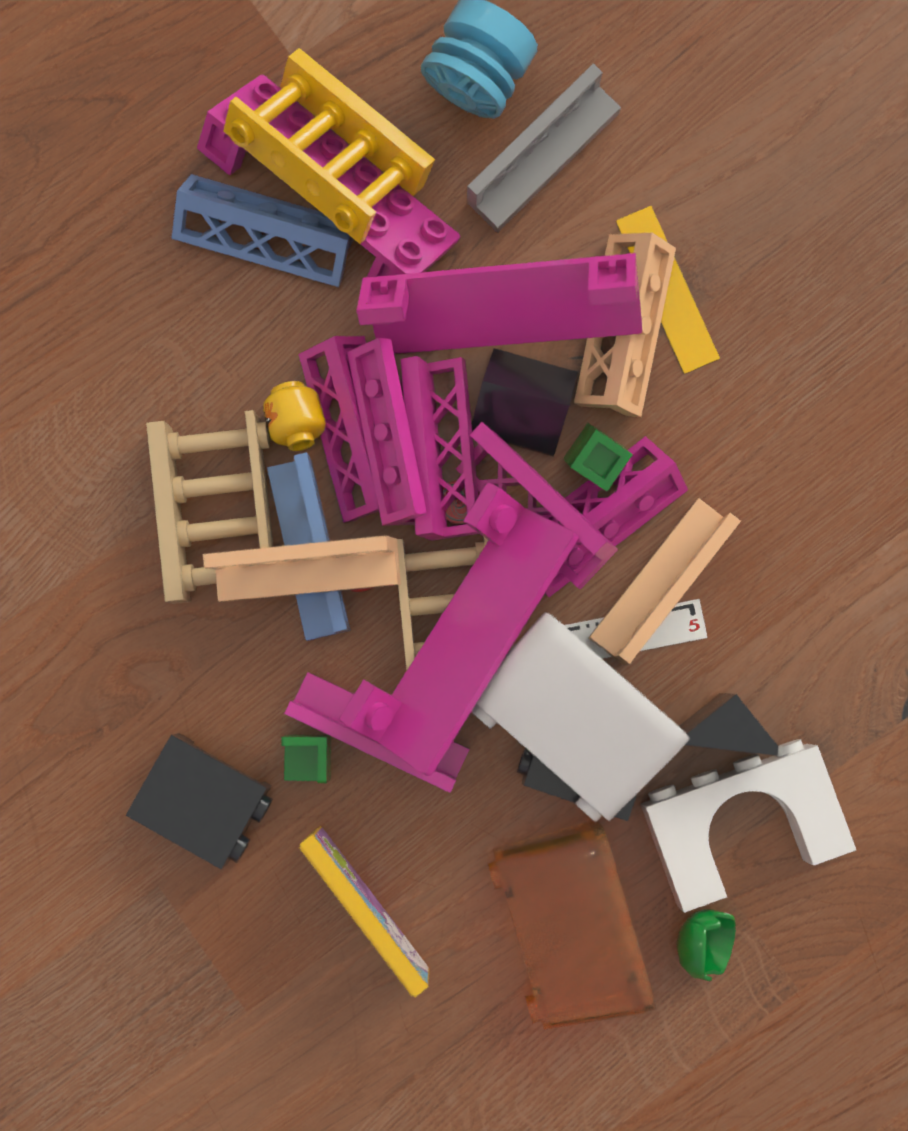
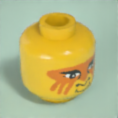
(294, 415)

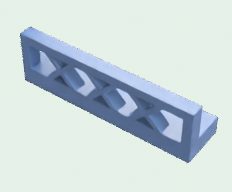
(260, 214)
(304, 523)

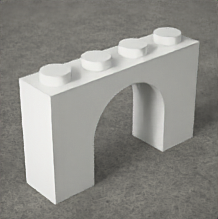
(683, 817)

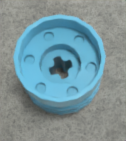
(479, 57)

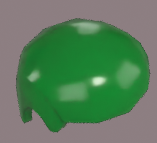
(706, 943)

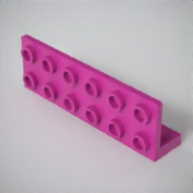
(403, 231)
(504, 304)
(470, 635)

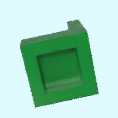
(597, 457)
(307, 758)

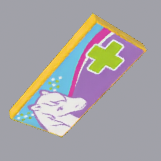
(366, 911)

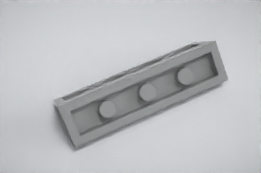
(542, 150)

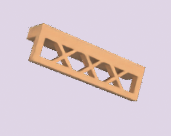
(632, 356)
(305, 568)
(663, 581)

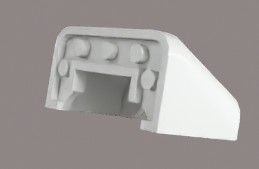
(579, 718)

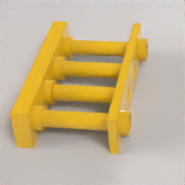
(350, 118)

